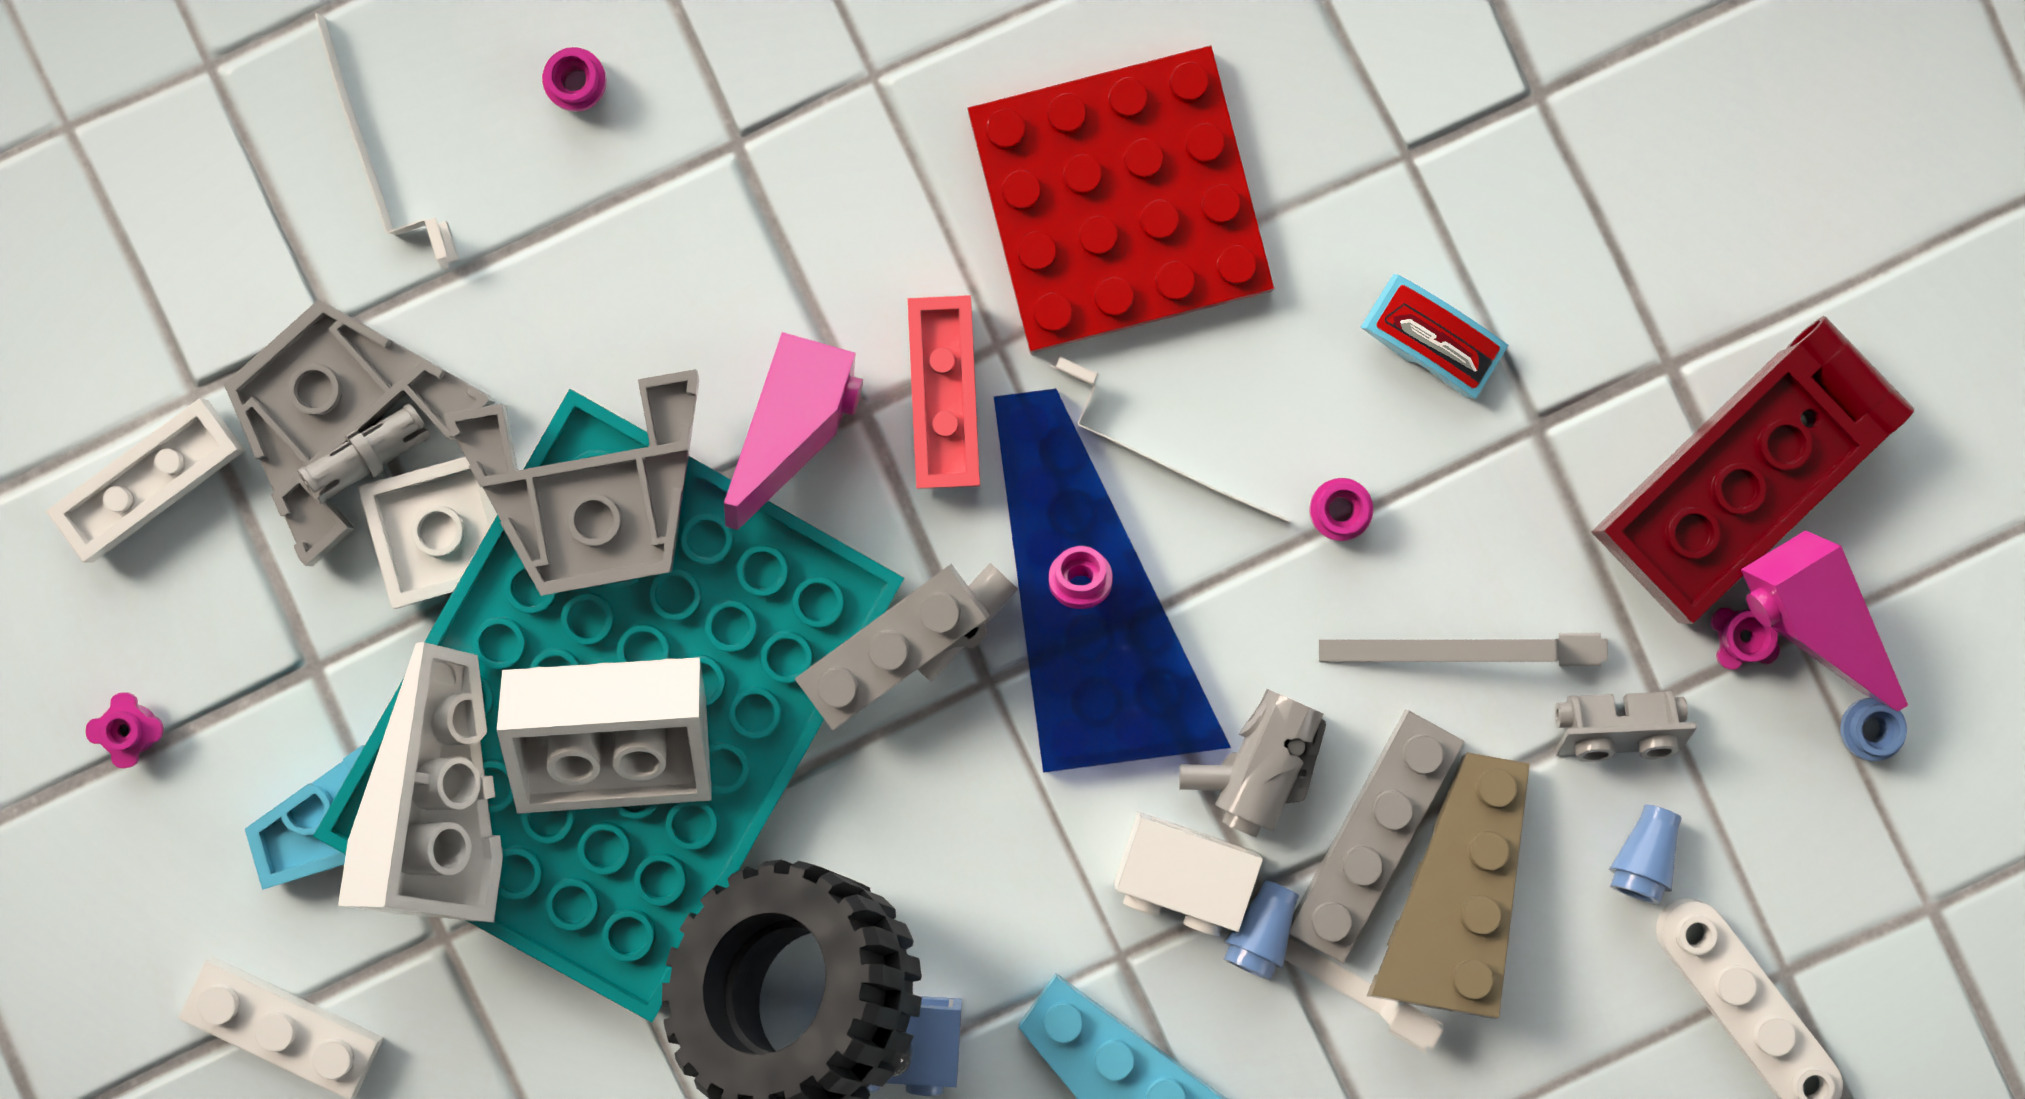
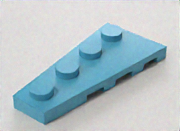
(1102, 1054)

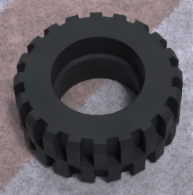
(723, 968)

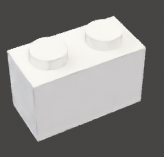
(1186, 874)

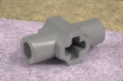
(993, 592)

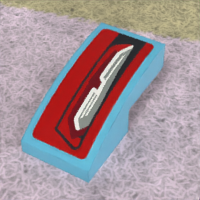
(1434, 335)

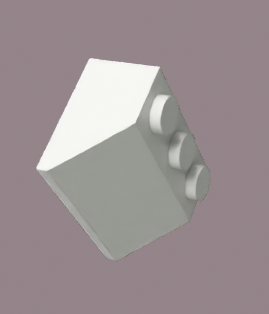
(605, 735)

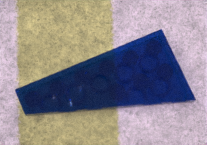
(1104, 676)

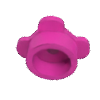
(1733, 651)
(143, 727)

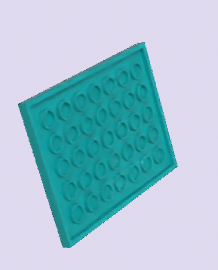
(758, 607)

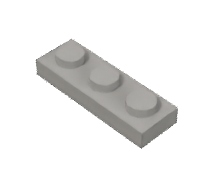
(892, 647)

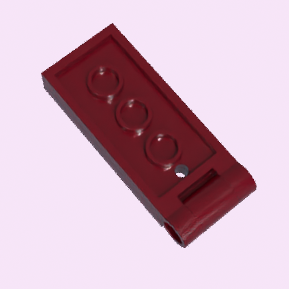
(1753, 471)

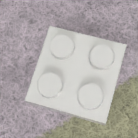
(426, 528)

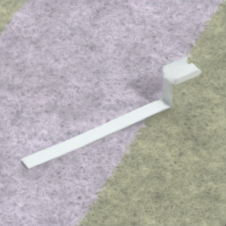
(438, 233)
(1089, 376)
(1405, 1020)

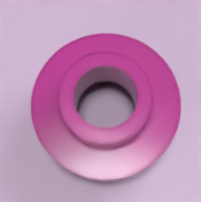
(563, 64)
(1360, 504)
(1080, 562)

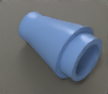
(1648, 856)
(1263, 932)

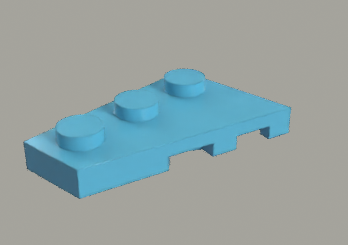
(284, 838)

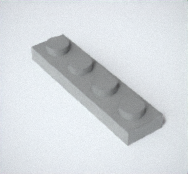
(1374, 835)

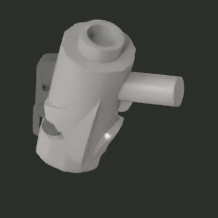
(1269, 767)

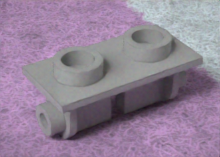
(1647, 728)

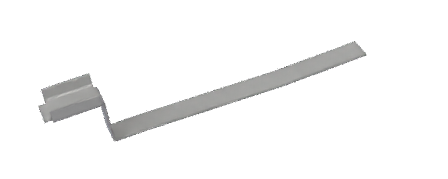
(1569, 650)

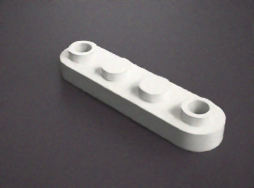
(1746, 1002)

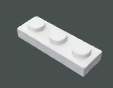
(145, 480)
(281, 1028)

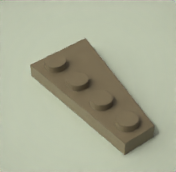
(1458, 914)

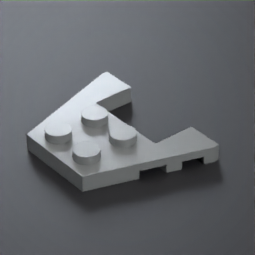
(317, 387)
(591, 515)

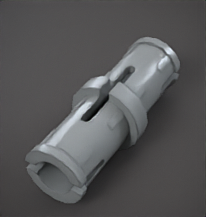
(364, 454)

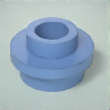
(1890, 736)

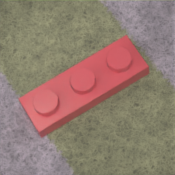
(943, 392)

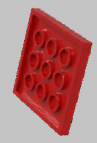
(1120, 199)

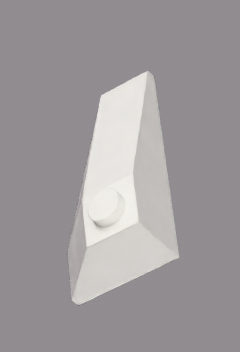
(425, 814)

